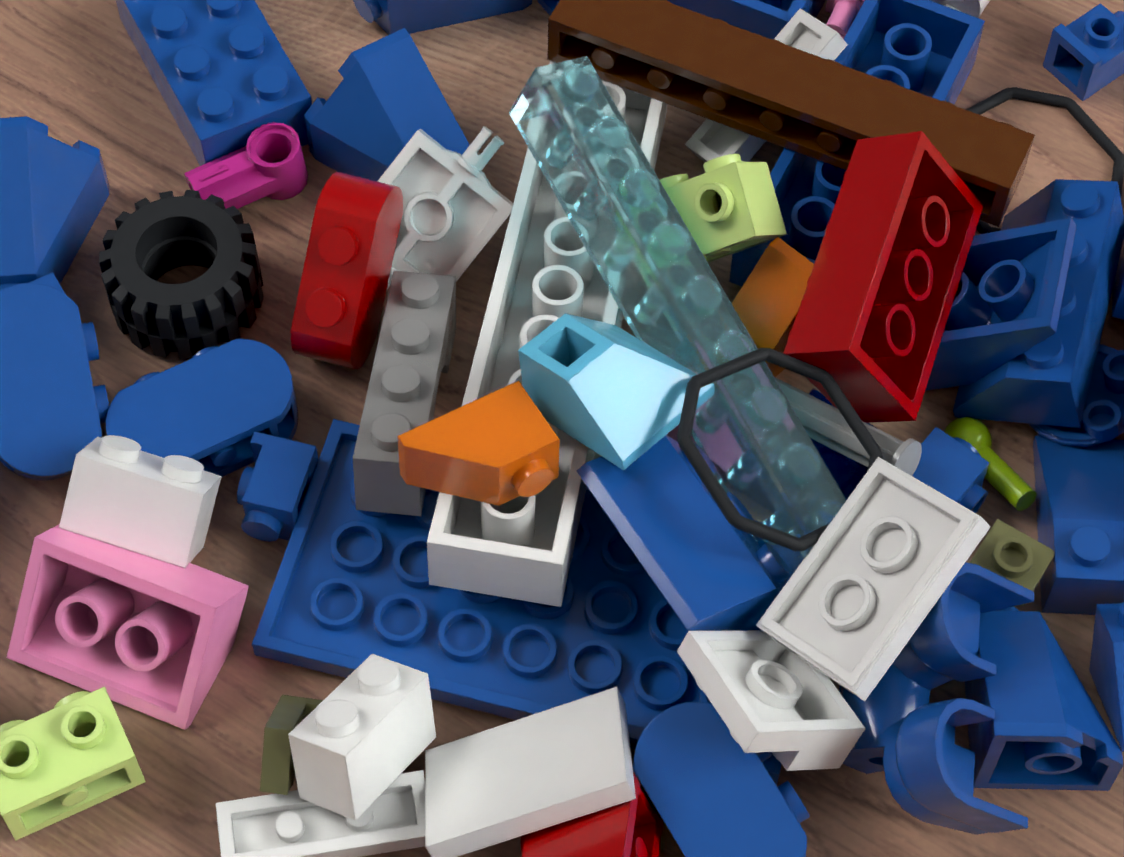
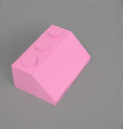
(125, 624)

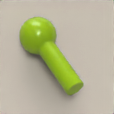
(999, 473)

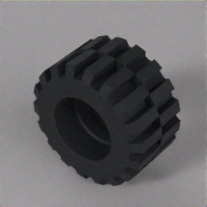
(175, 235)

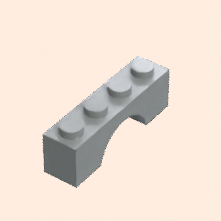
(403, 387)

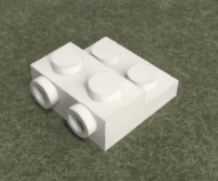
(772, 698)

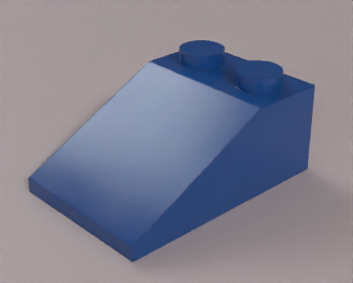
(1004, 300)
(1082, 523)

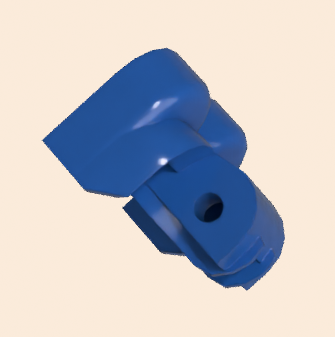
(917, 739)

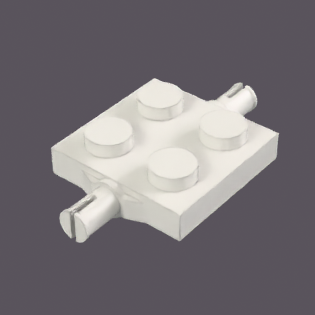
(446, 205)

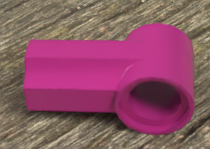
(250, 171)

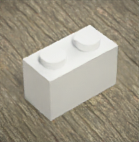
(140, 500)
(362, 736)

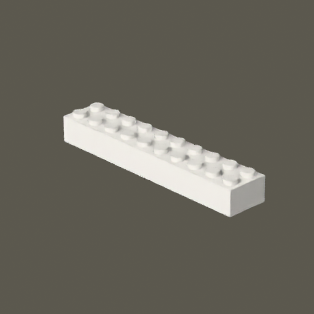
(541, 274)

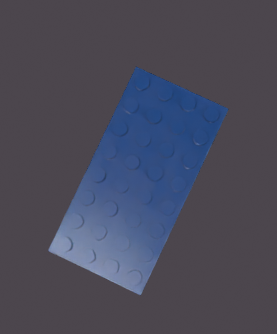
(362, 588)

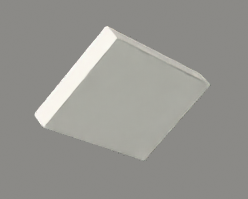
(873, 577)
(528, 775)

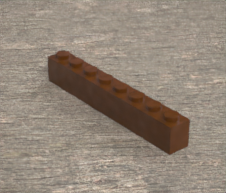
(780, 90)

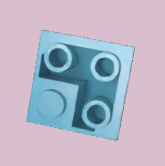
(605, 386)

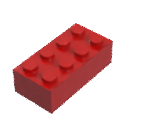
(886, 275)

